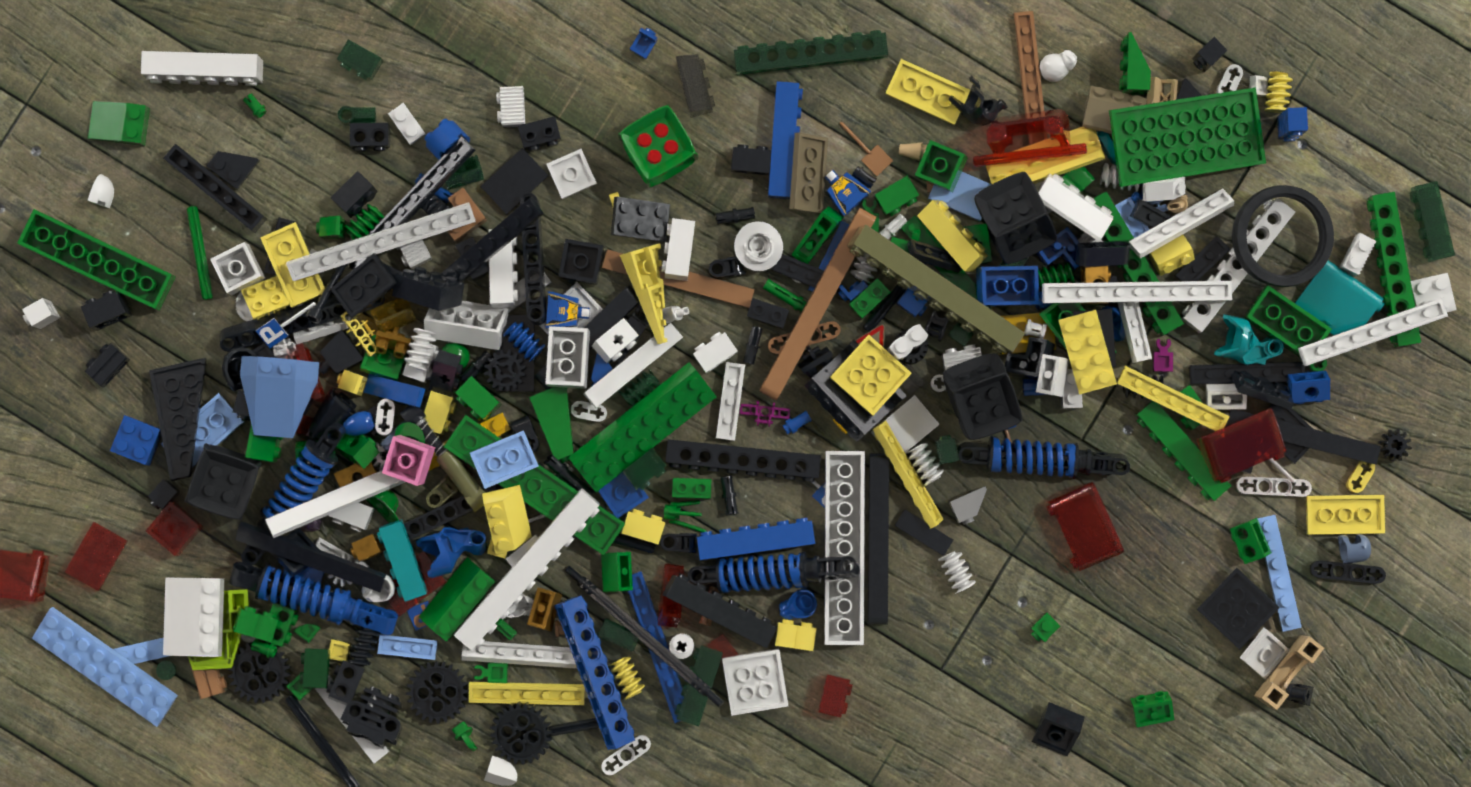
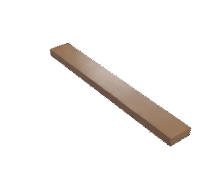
(1029, 68)
(696, 283)

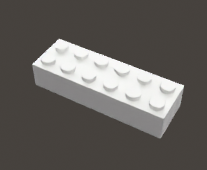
(202, 68)

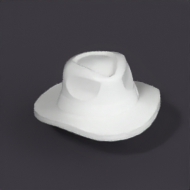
(758, 246)

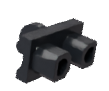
(813, 358)

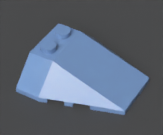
(277, 393)

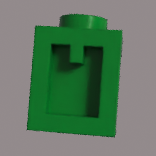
(1044, 628)

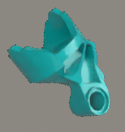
(1245, 345)

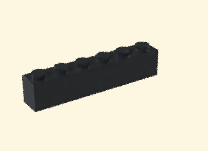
(215, 188)
(718, 610)

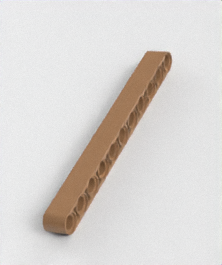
(814, 309)

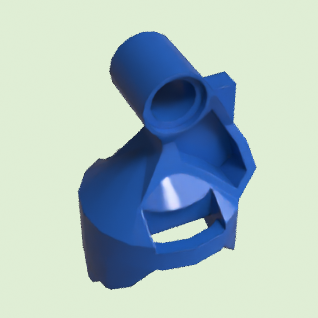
(448, 547)

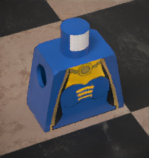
(845, 192)
(564, 311)

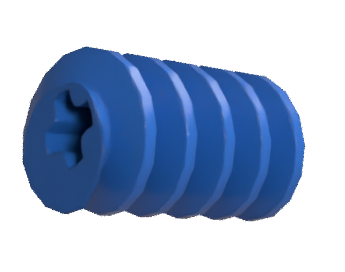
(524, 340)

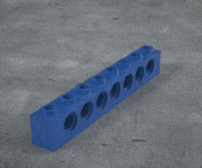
(586, 666)

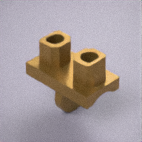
(394, 341)

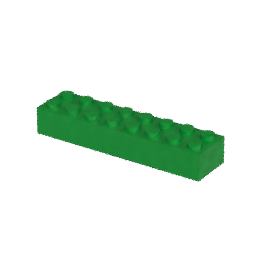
(96, 259)
(642, 427)

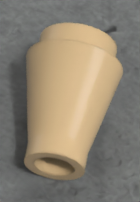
(913, 150)

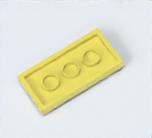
(926, 91)
(285, 246)
(1087, 352)
(1345, 514)

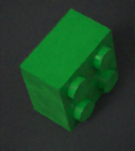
(941, 166)
(478, 398)

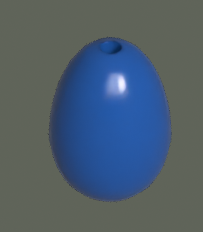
(359, 423)

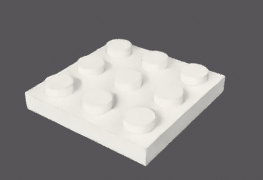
(755, 682)

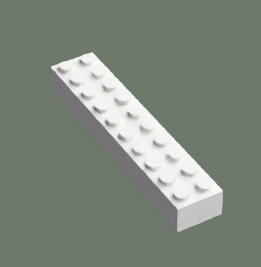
(844, 538)

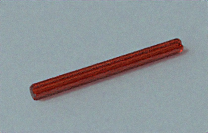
(1027, 155)

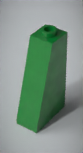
(554, 417)

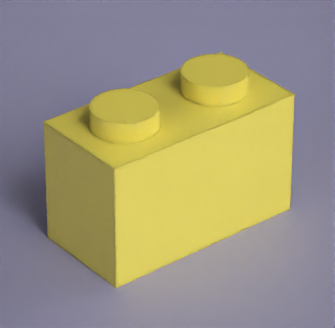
(1172, 255)
(438, 412)
(644, 527)

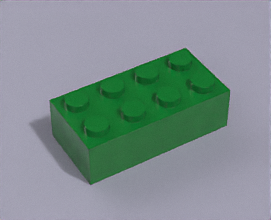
(1285, 321)

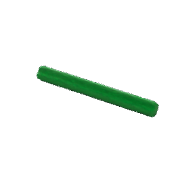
(199, 251)

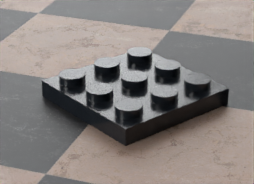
(1238, 608)

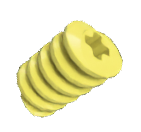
(1278, 92)
(627, 677)

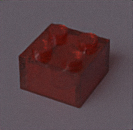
(174, 528)

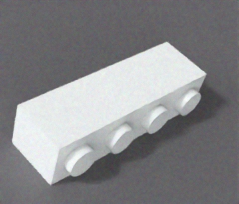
(504, 277)

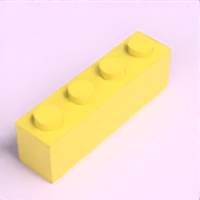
(953, 235)

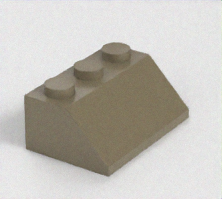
(1101, 101)

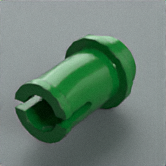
(254, 105)
(264, 648)

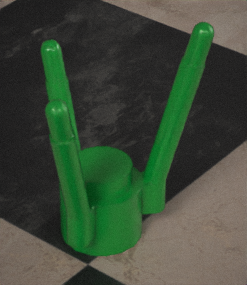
(673, 512)

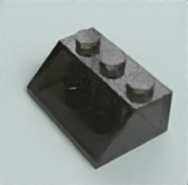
(695, 85)

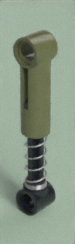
(447, 460)

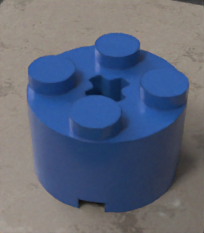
(444, 138)

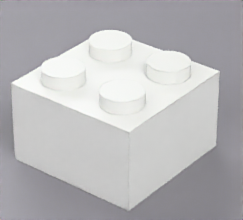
(237, 268)

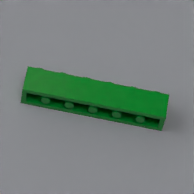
(1181, 449)

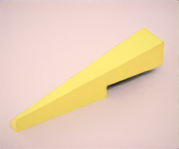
(644, 274)

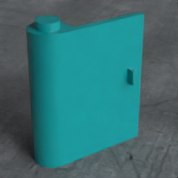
(1339, 299)

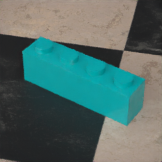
(403, 560)

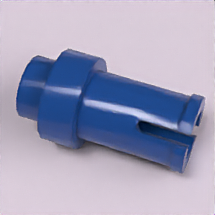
(792, 425)

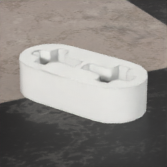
(1226, 76)
(380, 416)
(587, 416)

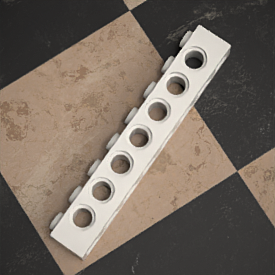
(1282, 214)

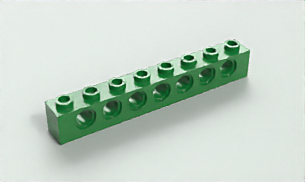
(1143, 269)
(1402, 278)

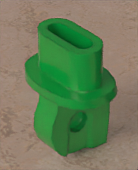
(463, 732)

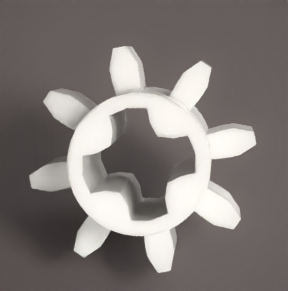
(284, 349)

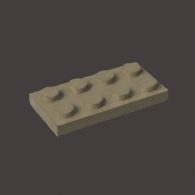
(808, 173)

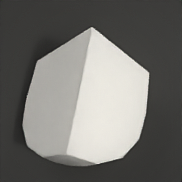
(102, 191)
(501, 772)

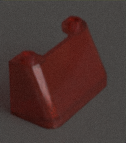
(1003, 128)
(1242, 445)
(1085, 526)
(23, 575)

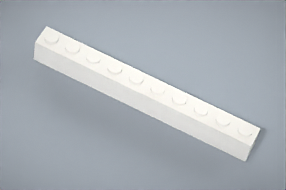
(526, 569)

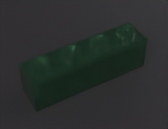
(1432, 221)
(694, 703)

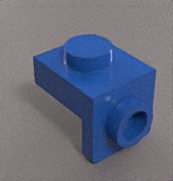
(644, 43)

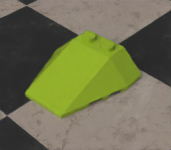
(230, 641)

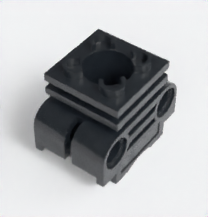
(374, 717)

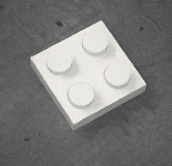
(571, 174)
(1432, 289)
(1264, 653)

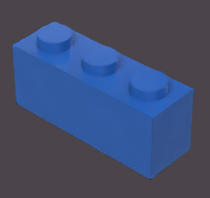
(1292, 123)

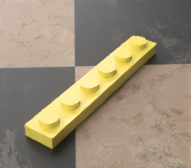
(1172, 399)
(908, 474)
(527, 692)

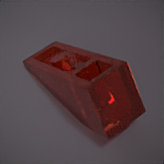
(669, 610)

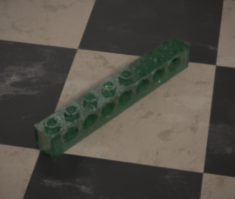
(802, 60)

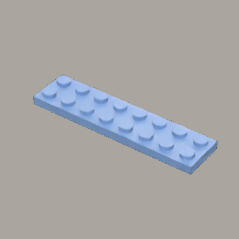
(104, 666)

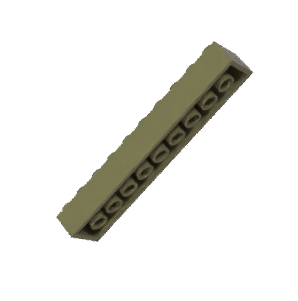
(935, 289)

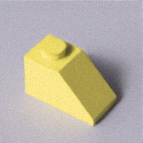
(351, 382)

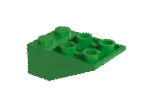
(1136, 72)

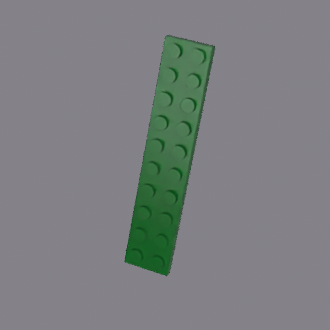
(538, 487)

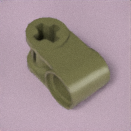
(443, 491)

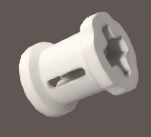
(1031, 325)

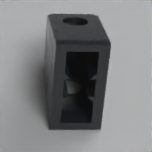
(340, 354)

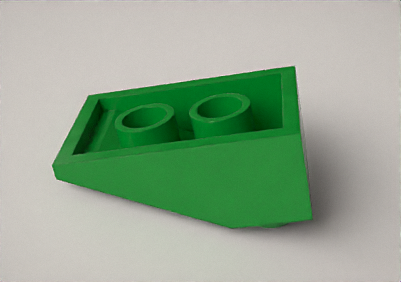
(119, 122)

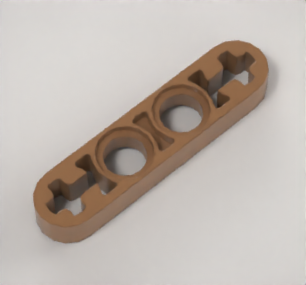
(825, 327)

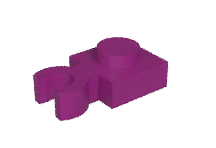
(1163, 359)

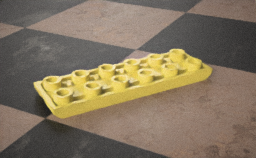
(1040, 168)

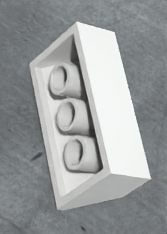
(1075, 207)
(469, 324)

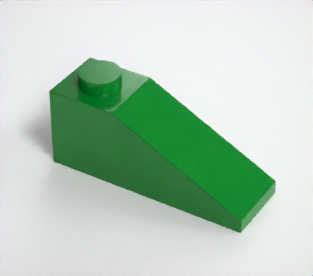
(817, 235)

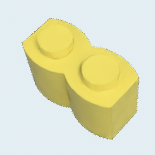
(795, 636)

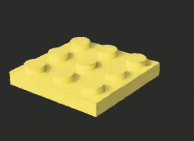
(870, 375)

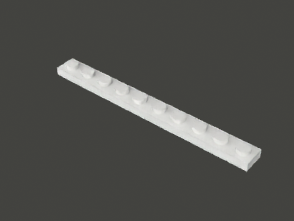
(381, 241)
(1137, 292)

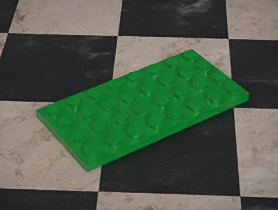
(1187, 137)

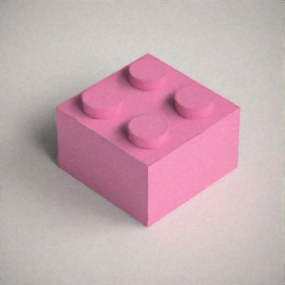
(408, 460)

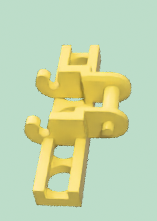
(358, 326)

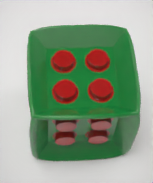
(658, 146)

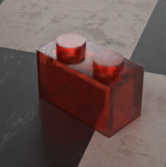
(834, 695)

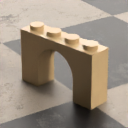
(1273, 690)

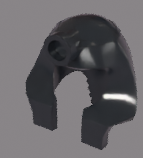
(976, 108)

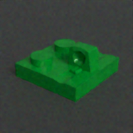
(382, 364)

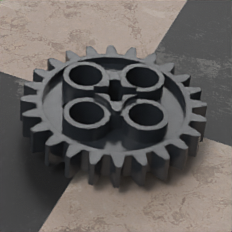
(242, 679)
(425, 705)
(511, 718)

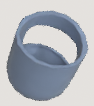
(1355, 552)

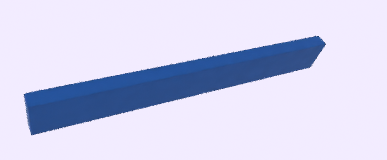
(649, 621)

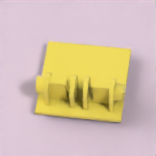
(265, 298)

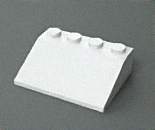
(193, 617)

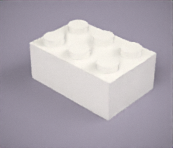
(567, 357)

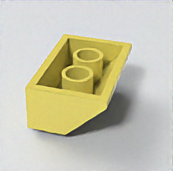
(507, 518)

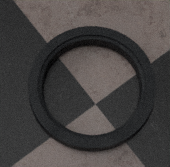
(1323, 221)

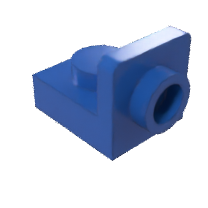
(856, 289)

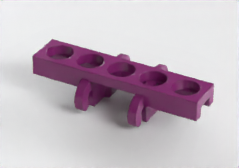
(773, 408)

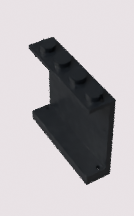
(841, 405)

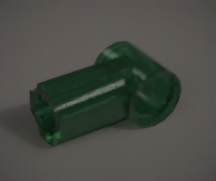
(359, 115)

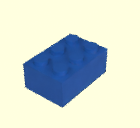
(1008, 285)

